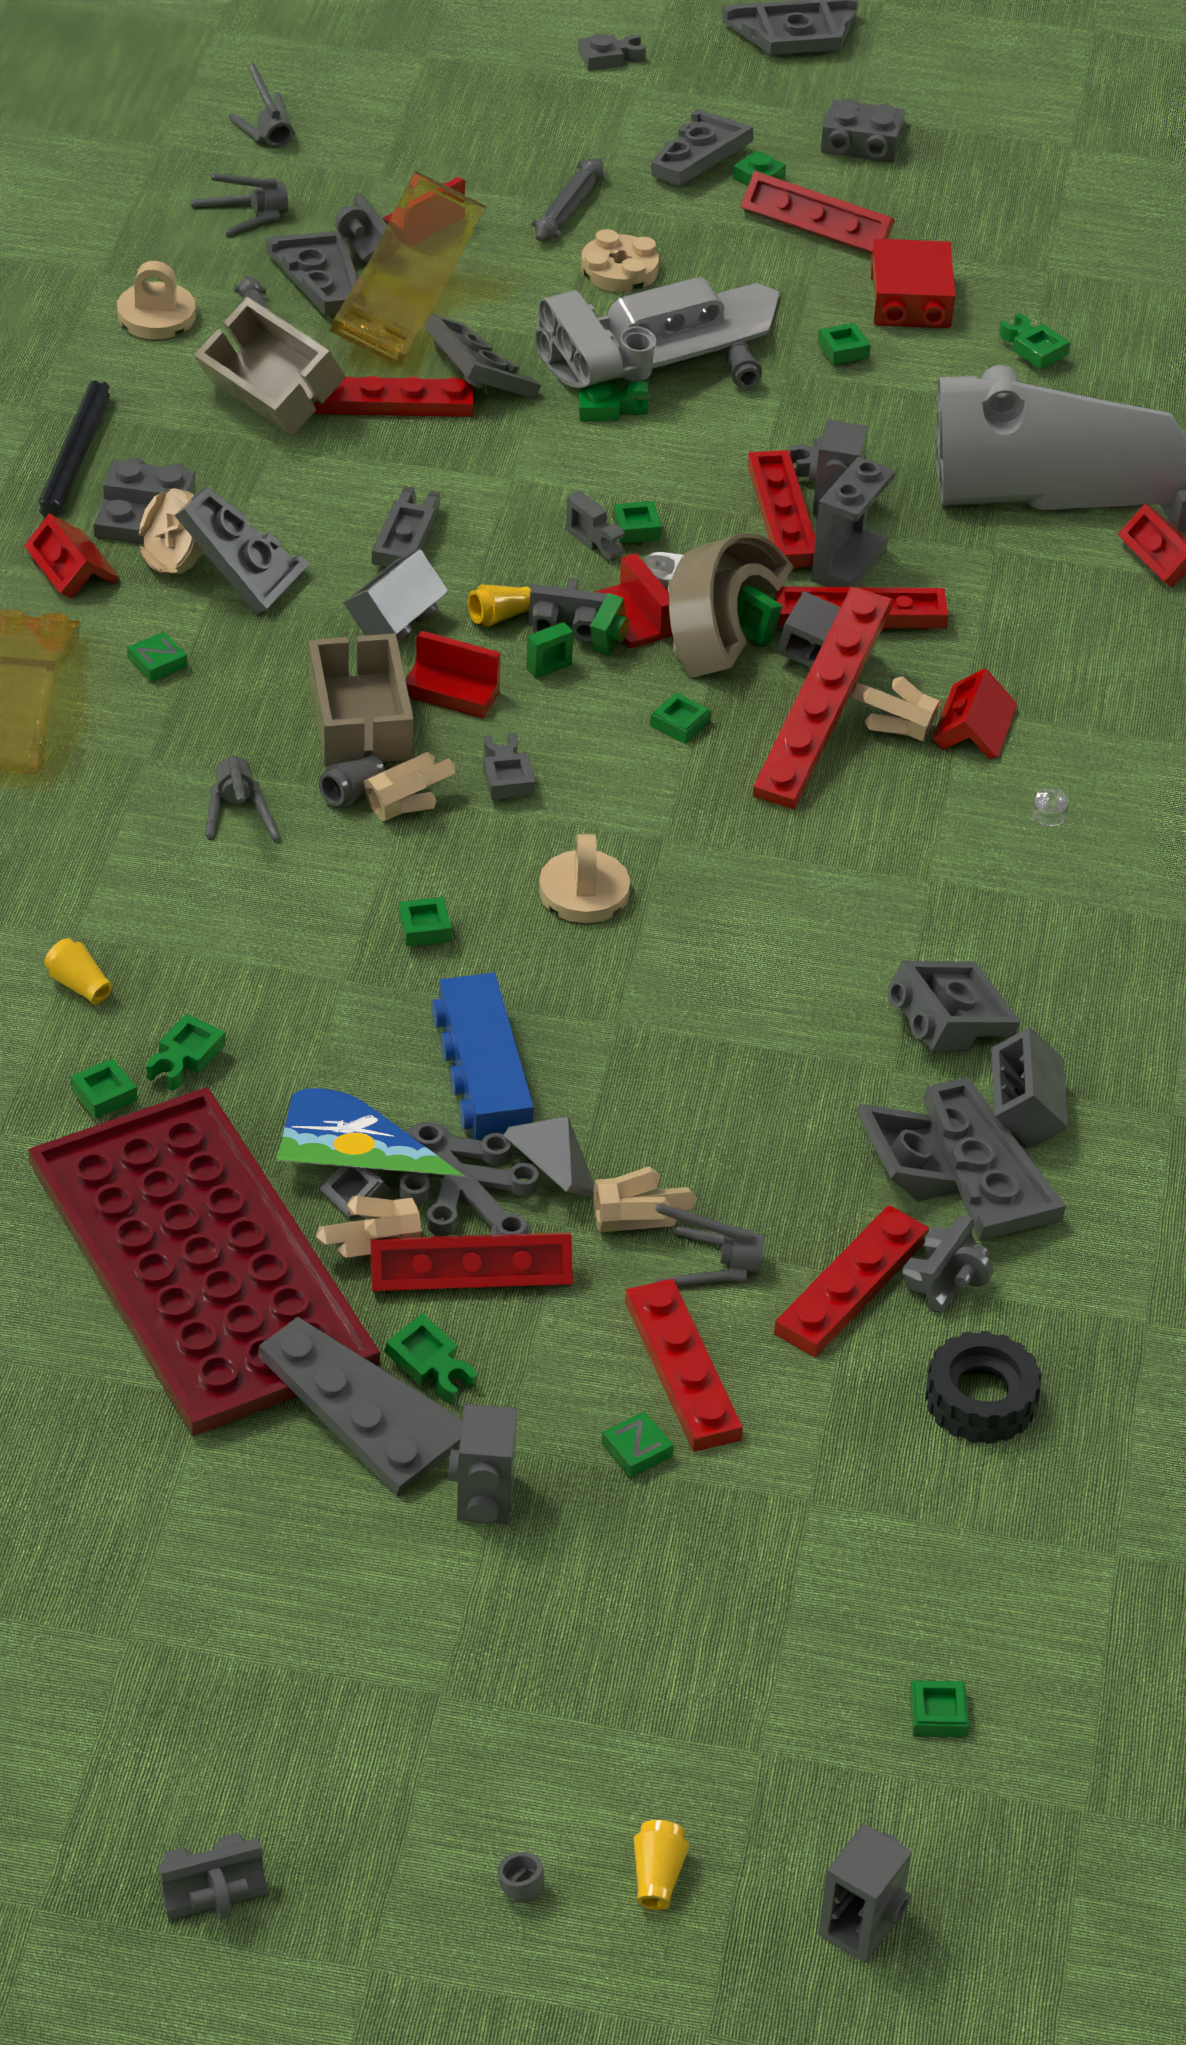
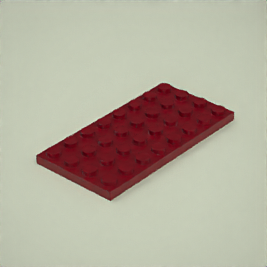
(194, 1252)

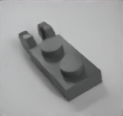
(405, 527)

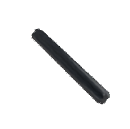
(74, 448)

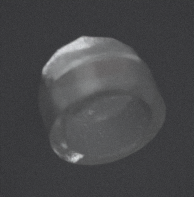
(1046, 815)

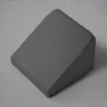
(354, 1182)

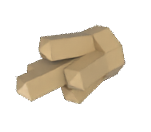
(908, 717)
(392, 789)
(631, 1202)
(389, 1220)

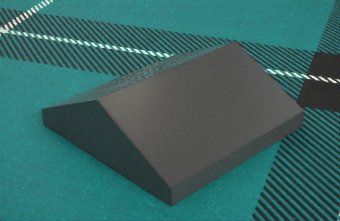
(909, 1151)

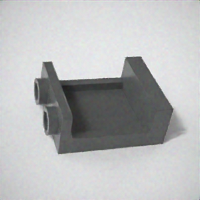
(842, 543)

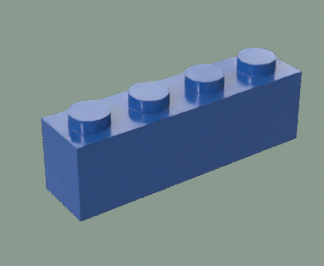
(482, 1055)

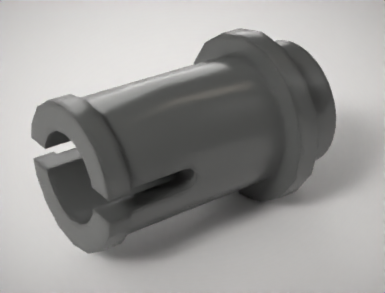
(745, 370)

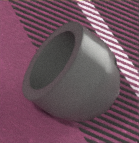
(516, 1879)

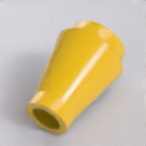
(497, 603)
(76, 969)
(658, 1859)

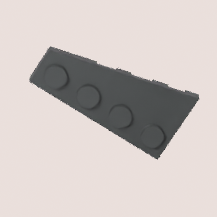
(988, 1164)
(372, 1412)

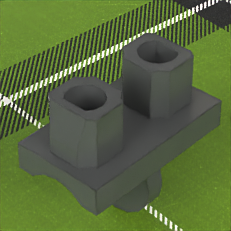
(361, 226)
(568, 605)
(952, 1264)
(212, 1877)

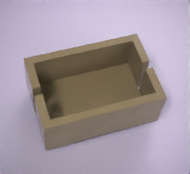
(276, 370)
(363, 711)

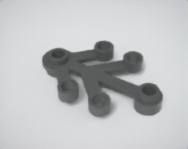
(443, 1144)

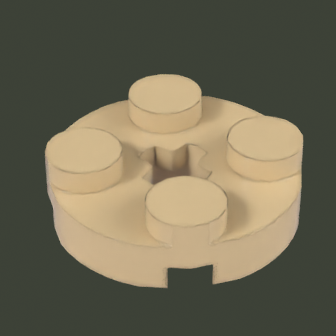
(619, 261)

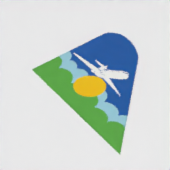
(346, 1131)

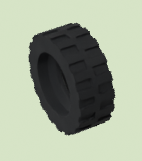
(975, 1418)

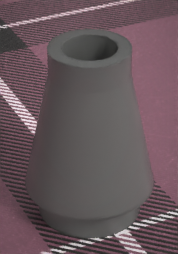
(344, 782)

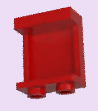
(912, 283)

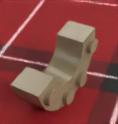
(706, 596)

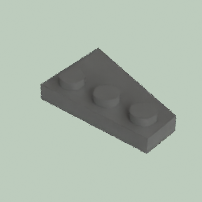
(700, 147)
(317, 265)
(475, 359)
(241, 553)

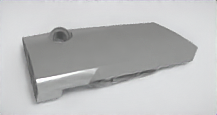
(647, 329)
(1051, 446)

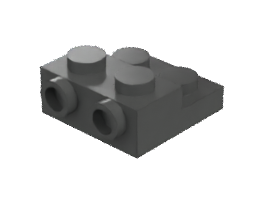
(862, 130)
(130, 490)
(950, 1004)

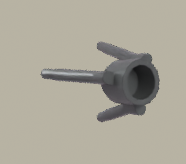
(272, 122)
(268, 198)
(235, 786)
(739, 1249)

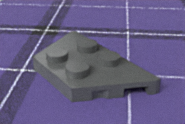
(793, 25)

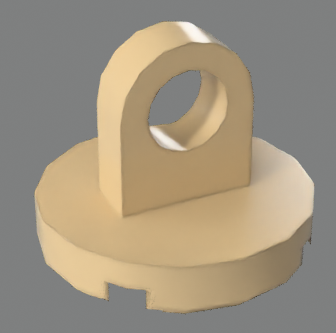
(156, 308)
(166, 541)
(584, 883)

